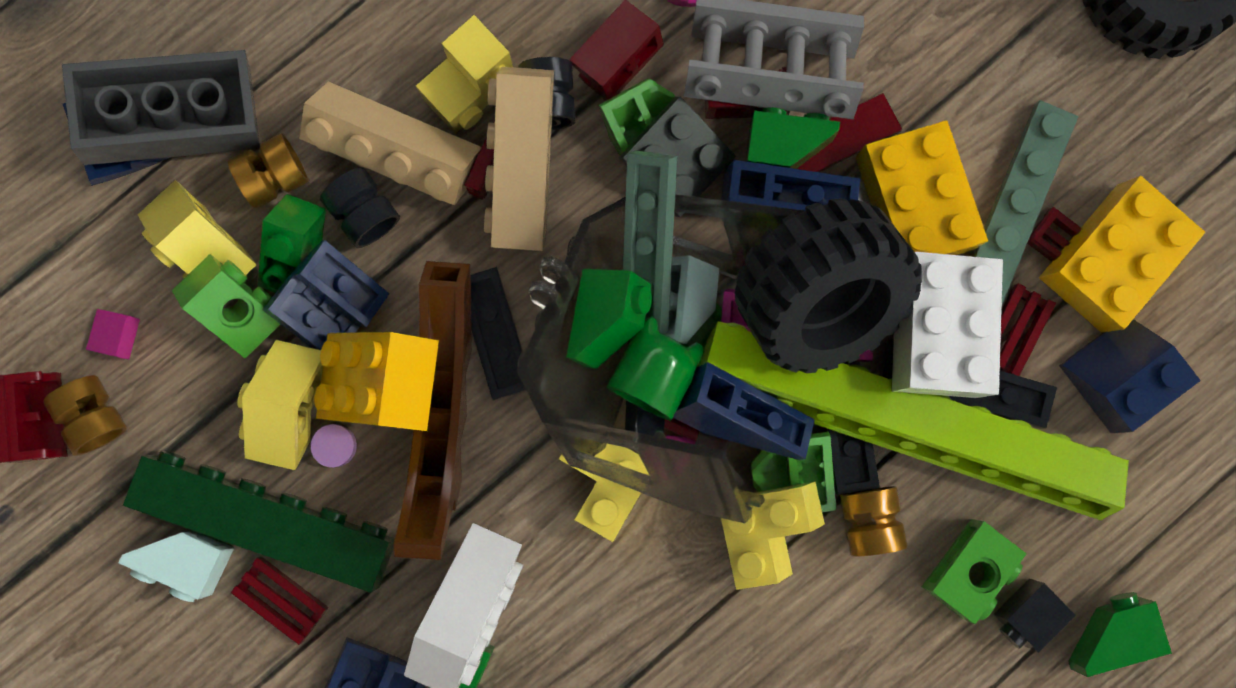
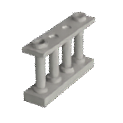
(781, 28)

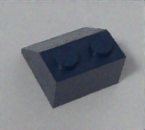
(1129, 376)

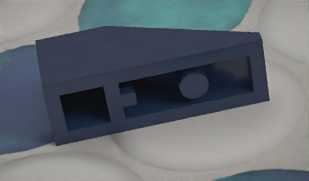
(784, 186)
(743, 414)

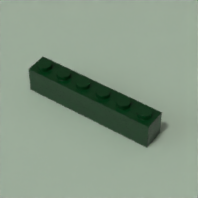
(259, 521)

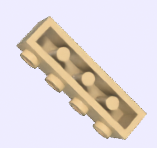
(388, 142)
(520, 157)

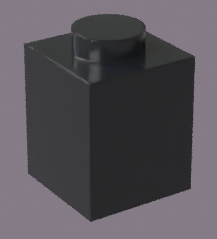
(1033, 616)

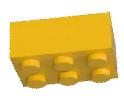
(923, 190)
(1122, 255)
(377, 379)

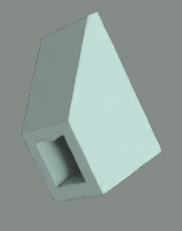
(185, 562)

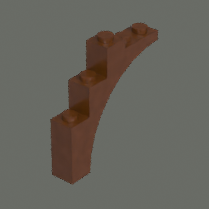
(435, 455)

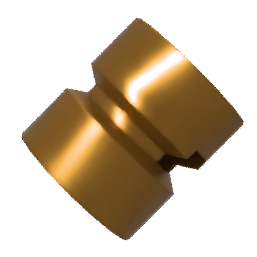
(267, 171)
(91, 429)
(881, 535)

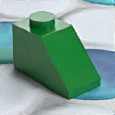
(607, 314)
(1120, 636)

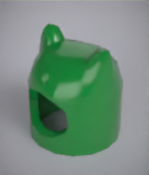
(655, 371)

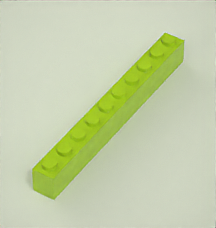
(933, 428)

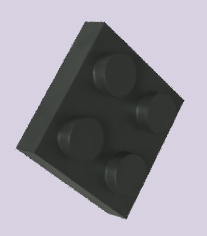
(685, 135)

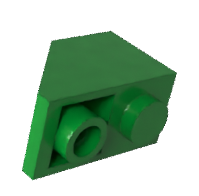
(788, 139)
(287, 238)

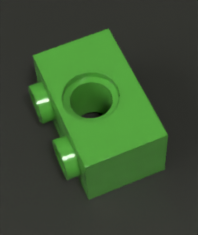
(210, 288)
(951, 579)

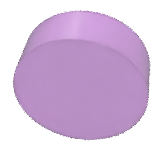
(333, 445)

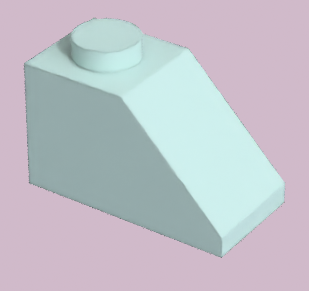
(691, 296)

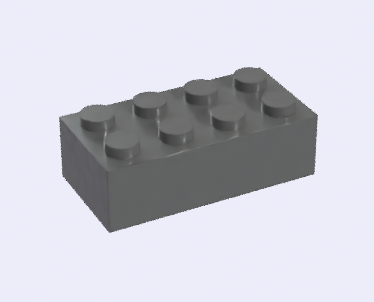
(160, 107)

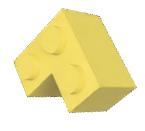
(460, 83)
(187, 233)
(280, 405)
(609, 501)
(759, 546)

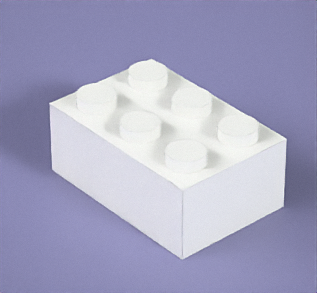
(953, 330)
(465, 611)

